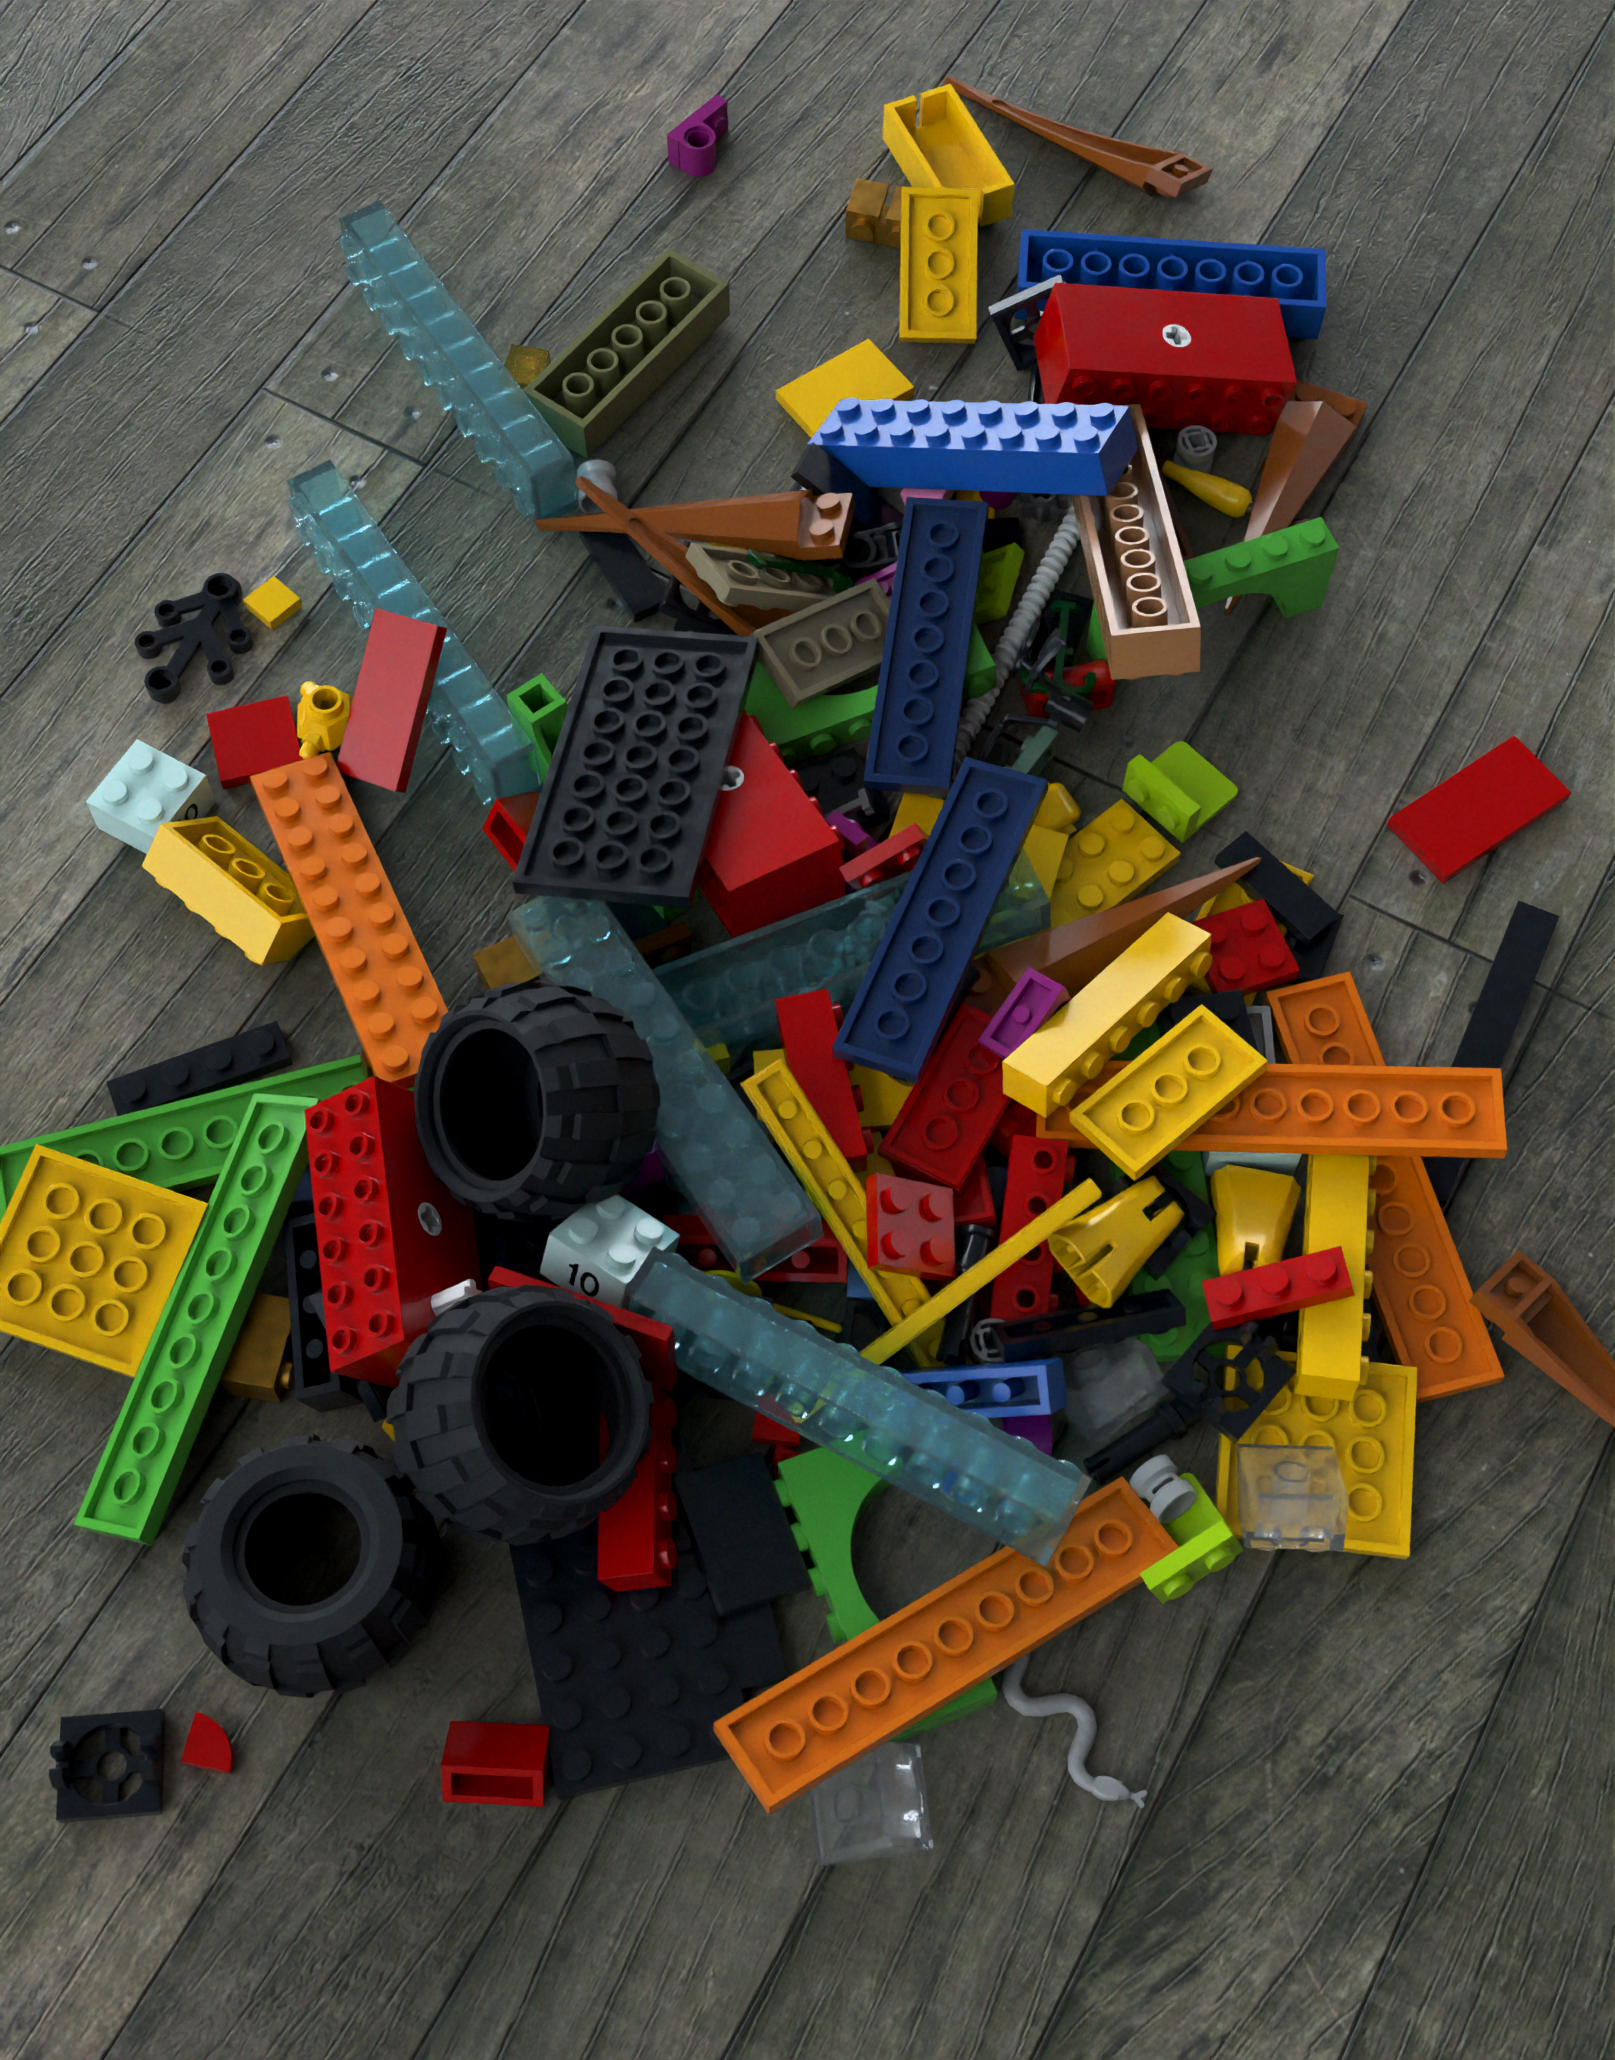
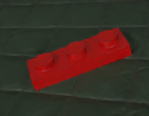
(1277, 1288)

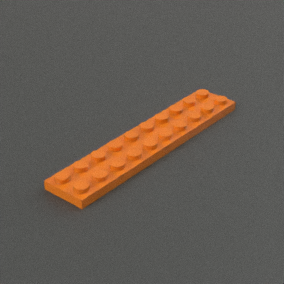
(353, 913)
(1338, 1112)
(1413, 1260)
(938, 1648)

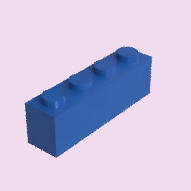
(997, 1387)

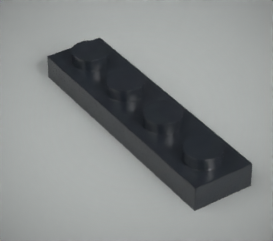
(202, 1070)
(1087, 1325)

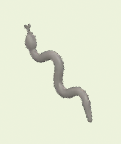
(1102, 1787)

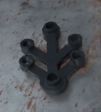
(193, 634)

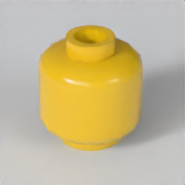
(1058, 810)

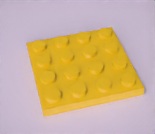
(90, 1258)
(1370, 1440)

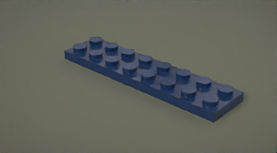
(926, 647)
(940, 920)

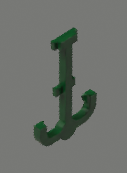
(831, 569)
(1065, 608)

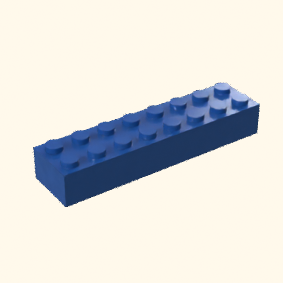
(1239, 269)
(981, 445)

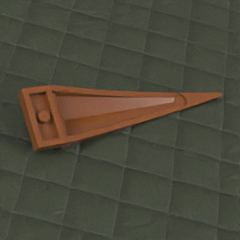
(1134, 164)
(1304, 448)
(775, 523)
(671, 554)
(1085, 947)
(1549, 1332)

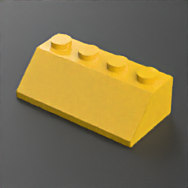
(230, 887)

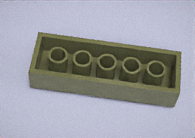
(629, 351)

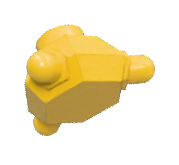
(321, 718)

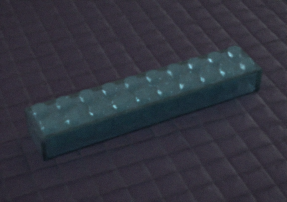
(458, 364)
(373, 576)
(733, 986)
(702, 1124)
(860, 1408)

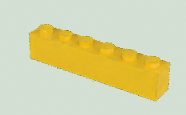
(1106, 1015)
(1332, 1332)

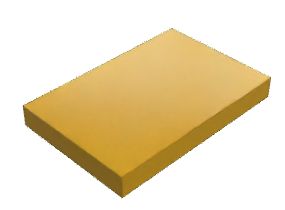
(856, 373)

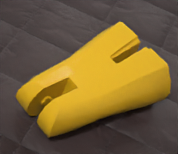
(1252, 1215)
(1114, 1241)

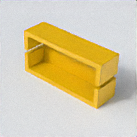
(947, 150)

